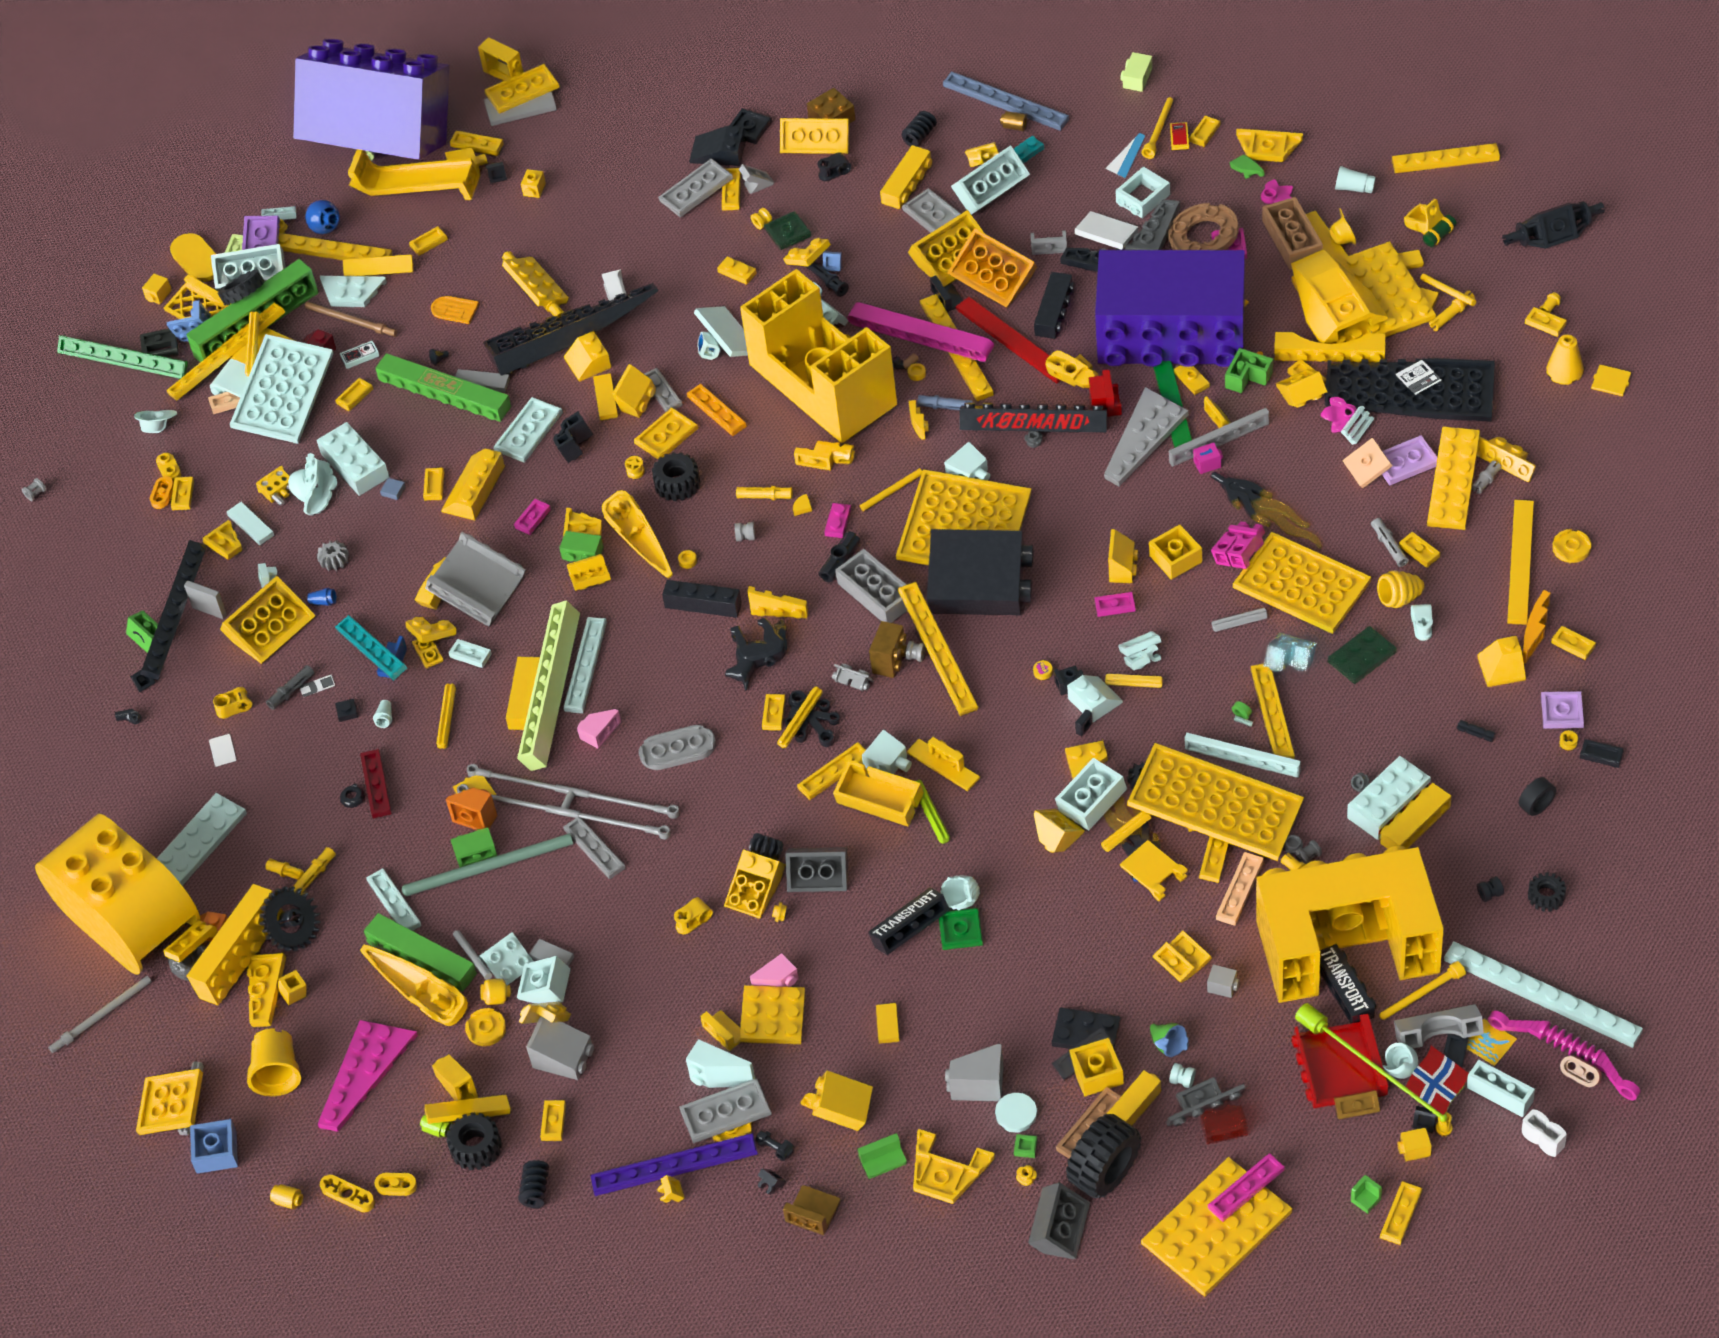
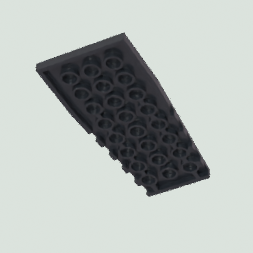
(1460, 395)

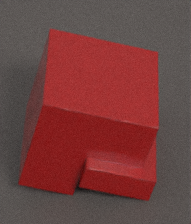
(1105, 393)

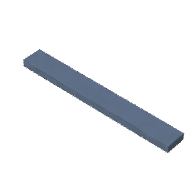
(1005, 100)

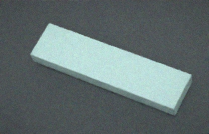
(393, 900)

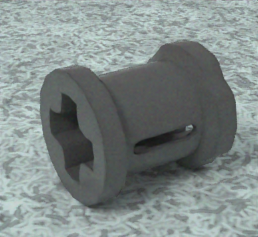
(1308, 852)

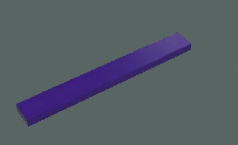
(674, 1164)

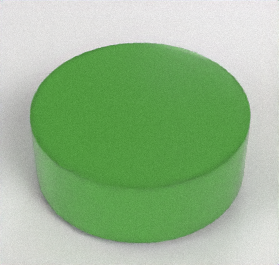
(1241, 710)

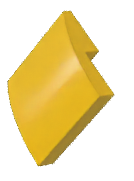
(1182, 957)

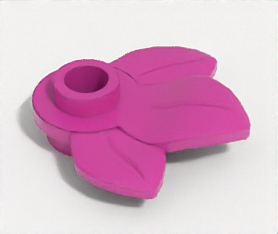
(1275, 193)
(1336, 413)

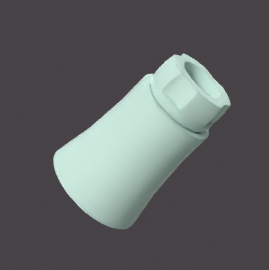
(1354, 181)

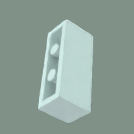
(1500, 1088)

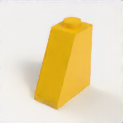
(454, 1078)

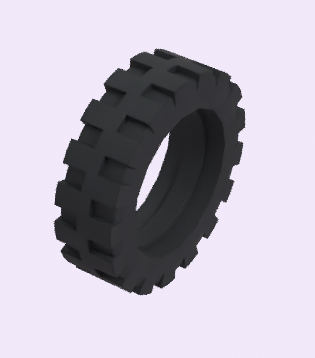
(241, 287)

